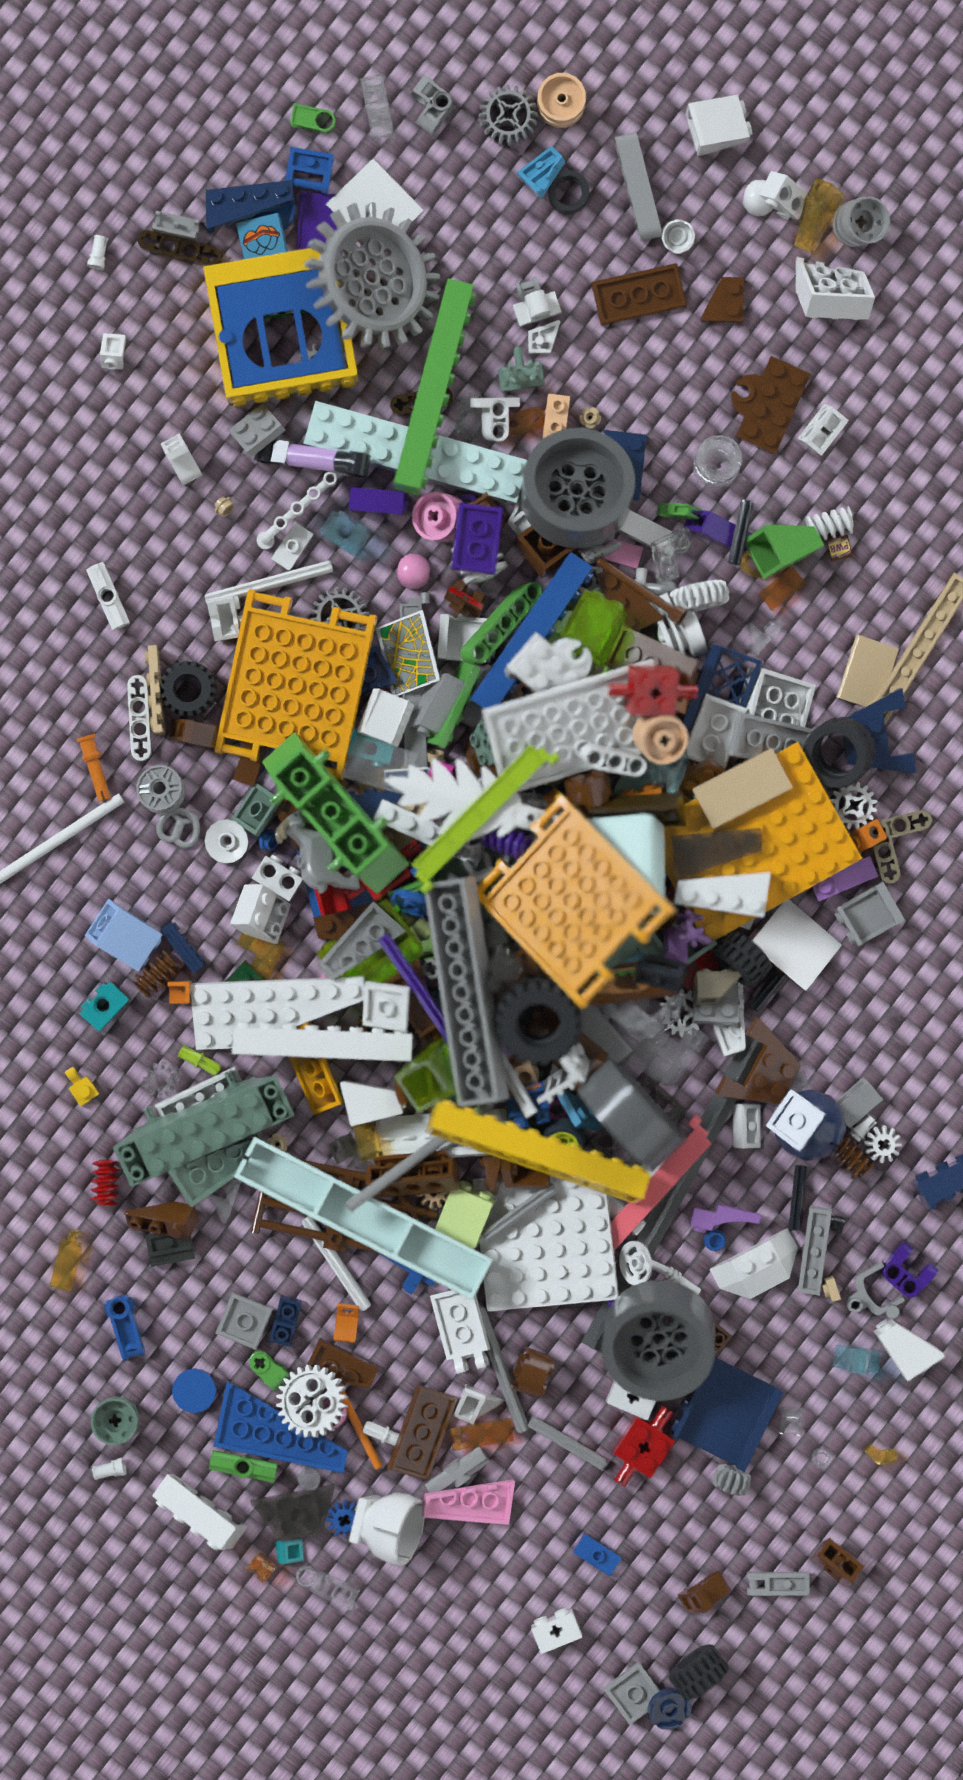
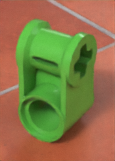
(271, 1373)

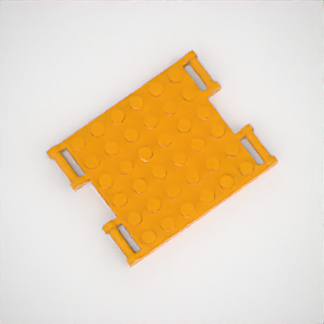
(293, 679)
(572, 900)

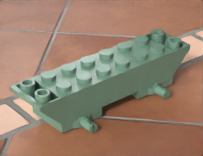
(202, 1128)

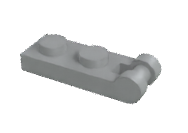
(778, 1583)

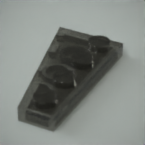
(709, 849)

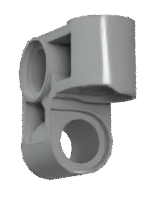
(428, 94)

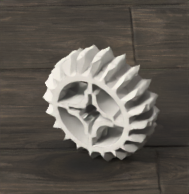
(701, 595)

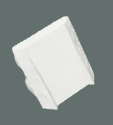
(385, 717)

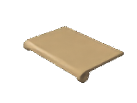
(866, 670)

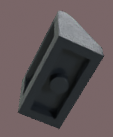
(661, 976)

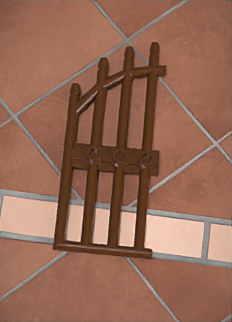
(332, 1239)

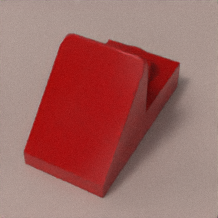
(705, 961)

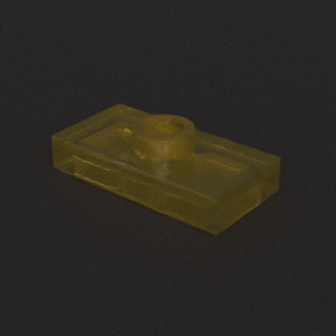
(368, 1141)

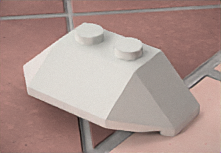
(758, 1266)

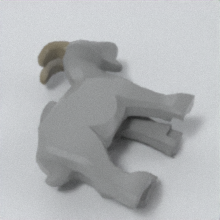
(314, 855)

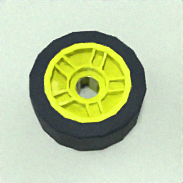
(565, 1129)

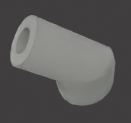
(660, 589)

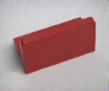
(332, 900)

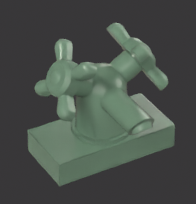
(522, 375)

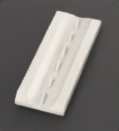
(408, 1134)

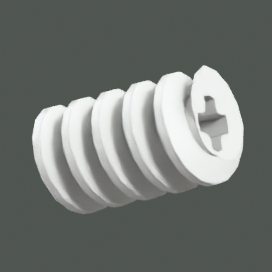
(831, 524)

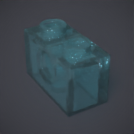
(351, 545)

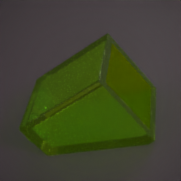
(595, 625)
(428, 1076)

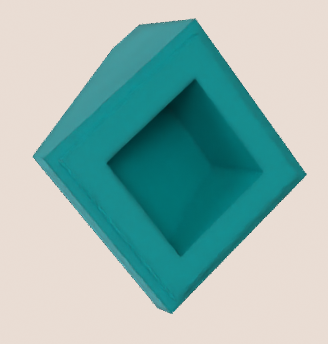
(289, 1551)

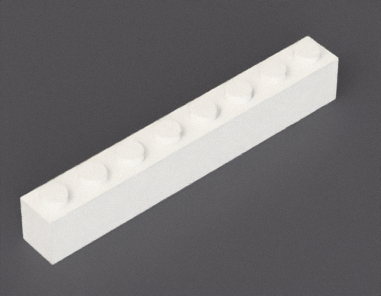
(323, 1044)

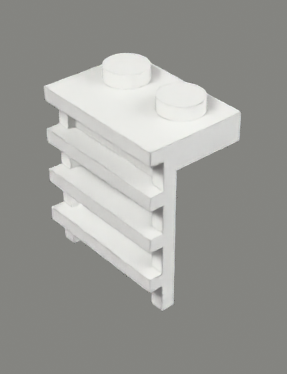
(577, 1066)

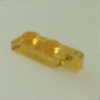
(67, 1262)

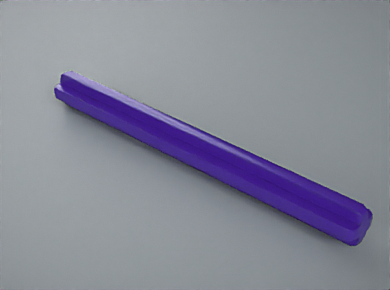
(414, 983)

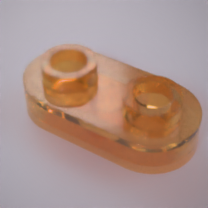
(524, 421)

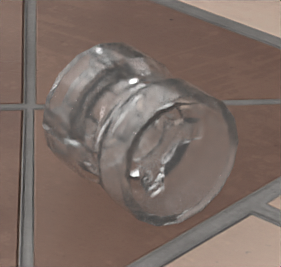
(311, 1474)

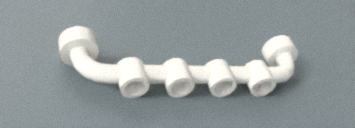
(266, 539)

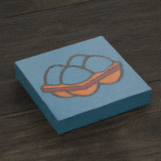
(262, 236)

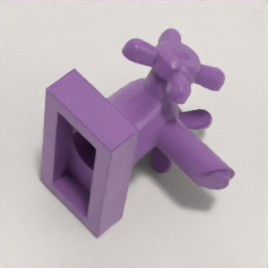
(677, 938)

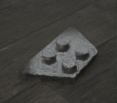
(295, 1512)

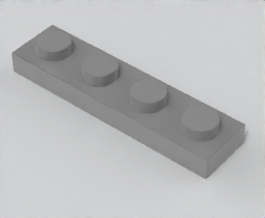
(814, 1250)

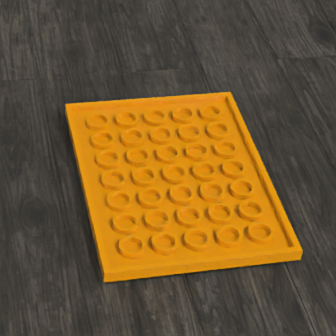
(799, 842)

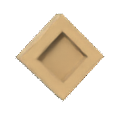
(830, 1289)

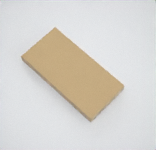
(742, 788)

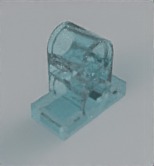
(667, 774)
(856, 1359)

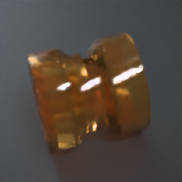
(261, 1566)

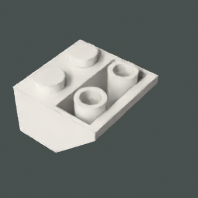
(260, 913)

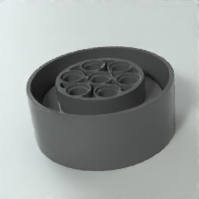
(581, 453)
(631, 1114)
(665, 1373)

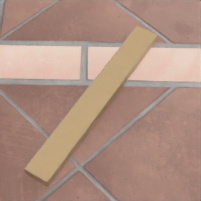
(924, 639)

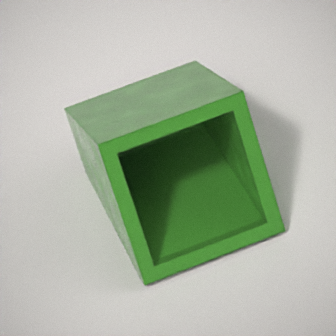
(781, 546)

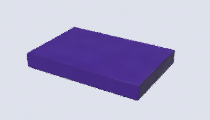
(477, 538)

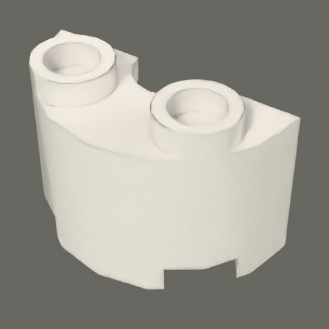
(224, 617)

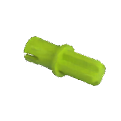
(199, 1060)

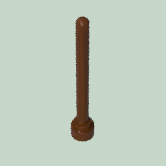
(676, 613)

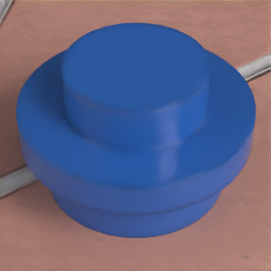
(268, 840)
(714, 1240)

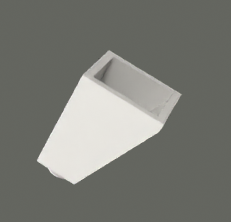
(718, 124)
(369, 1102)
(907, 1349)

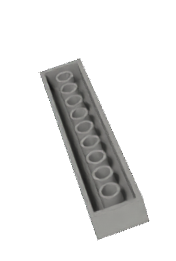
(464, 992)

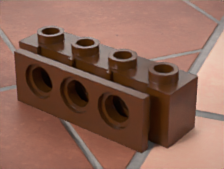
(424, 1182)

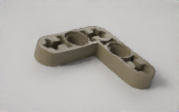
(888, 825)

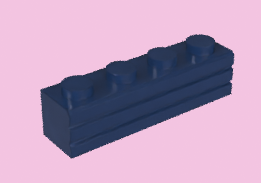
(182, 947)

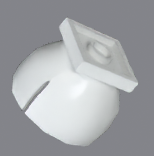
(389, 1526)

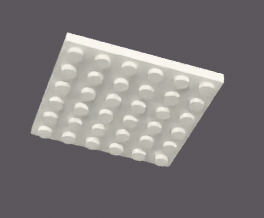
(552, 1253)

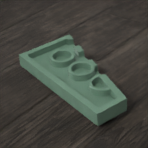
(210, 1172)

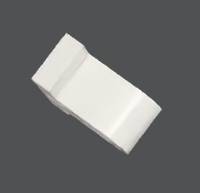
(536, 307)
(500, 419)
(181, 459)

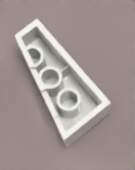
(726, 893)

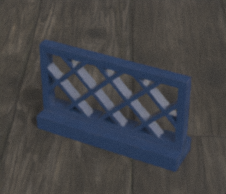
(707, 674)

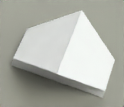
(475, 1404)

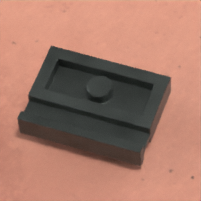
(168, 1249)

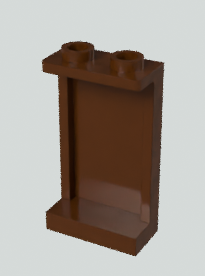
(547, 1021)

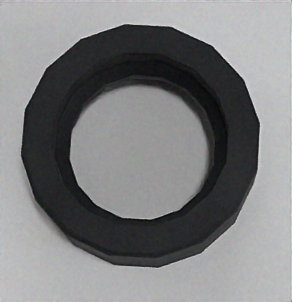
(568, 209)

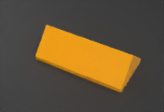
(316, 1080)

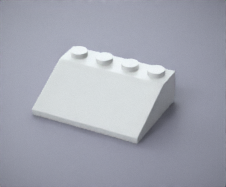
(779, 697)

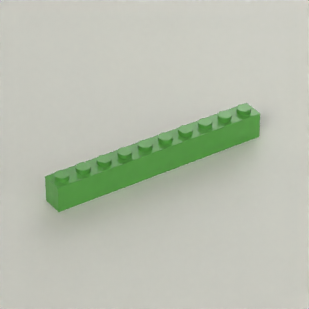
(433, 387)

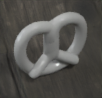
(175, 837)

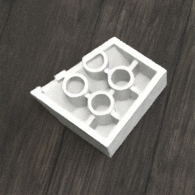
(833, 291)

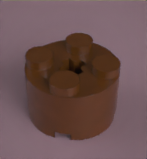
(588, 788)
(532, 1372)

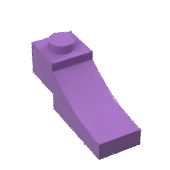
(847, 878)
(706, 1219)

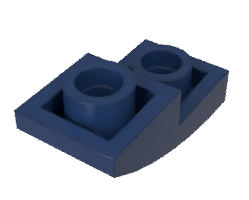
(285, 1320)

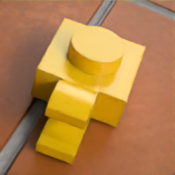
(83, 1089)

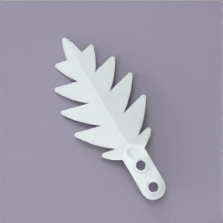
(445, 795)

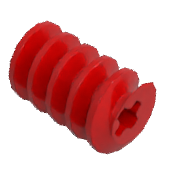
(105, 1182)

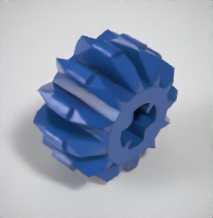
(341, 1511)

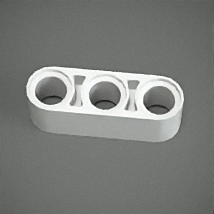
(605, 753)

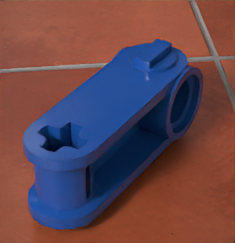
(125, 1327)

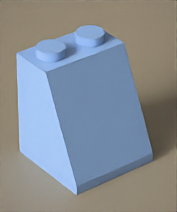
(123, 935)

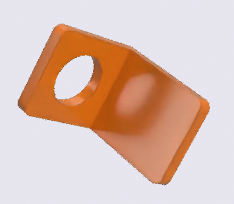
(862, 838)
(346, 1323)

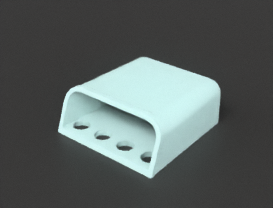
(640, 843)

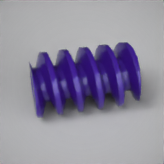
(507, 843)

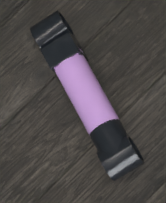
(289, 455)

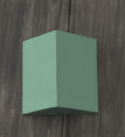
(256, 810)

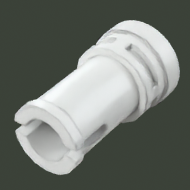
(97, 258)
(115, 1468)

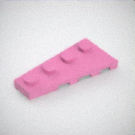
(473, 1503)

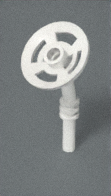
(641, 1261)

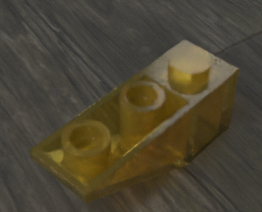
(817, 213)

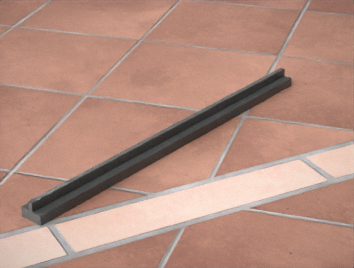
(666, 1208)

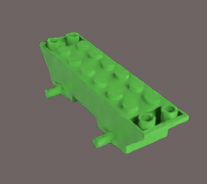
(334, 813)

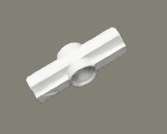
(114, 609)

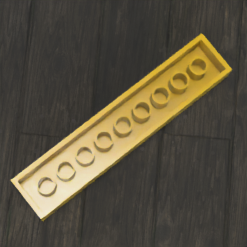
(537, 1152)

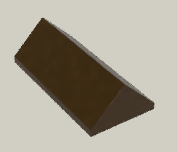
(665, 807)

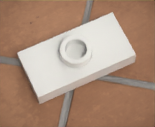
(292, 546)

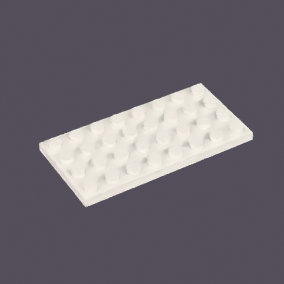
(562, 723)

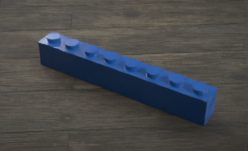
(540, 620)

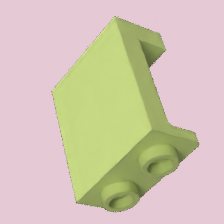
(465, 1214)

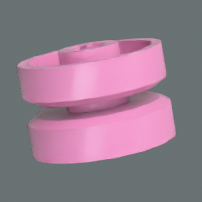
(436, 516)

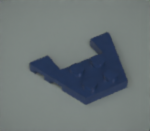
(873, 720)

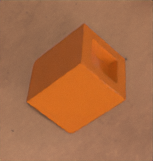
(179, 992)

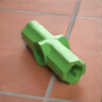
(228, 1463)

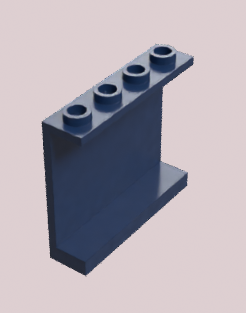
(727, 1414)

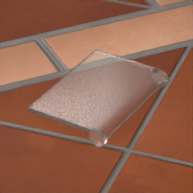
(374, 761)

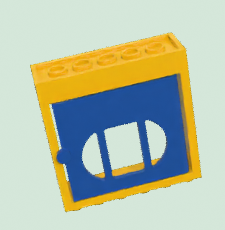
(267, 296)

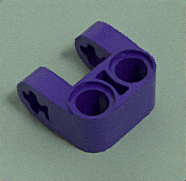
(920, 1281)

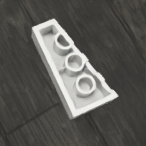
(198, 1513)

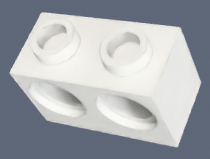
(783, 195)
(823, 429)
(275, 883)

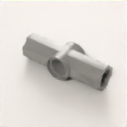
(458, 1471)

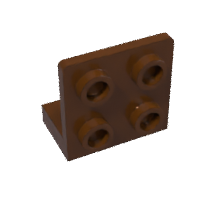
(522, 1177)

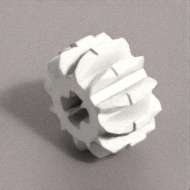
(882, 1136)

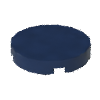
(668, 1709)

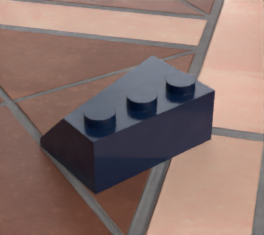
(940, 1183)

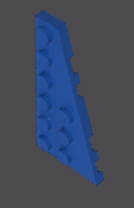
(256, 1429)

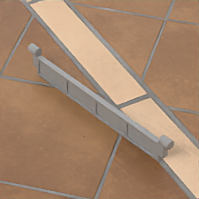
(412, 740)

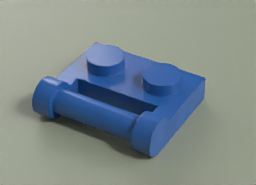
(310, 163)

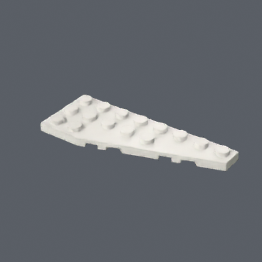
(282, 1002)

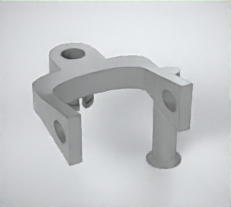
(865, 1300)

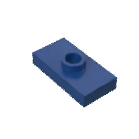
(597, 1554)

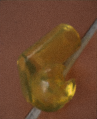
(881, 1456)

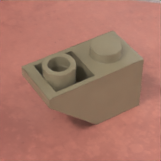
(713, 986)

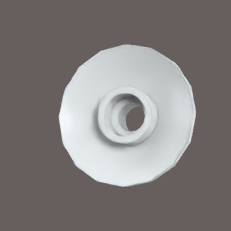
(218, 848)

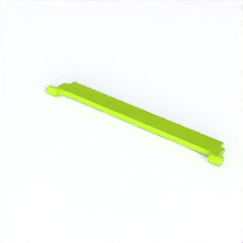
(479, 812)

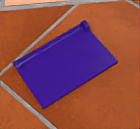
(311, 214)

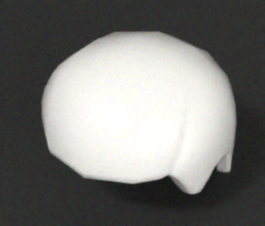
(753, 201)
(678, 236)

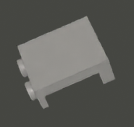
(868, 914)

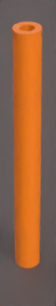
(363, 1437)

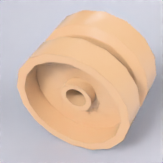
(556, 88)
(660, 738)

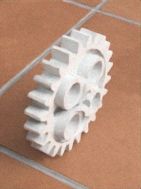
(322, 1417)

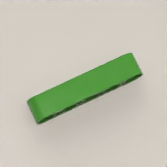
(492, 626)

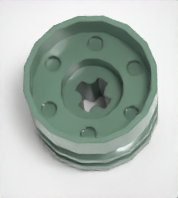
(105, 1429)

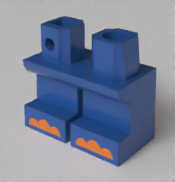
(517, 1115)

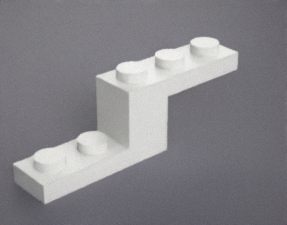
(405, 822)

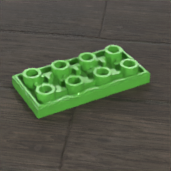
(470, 675)

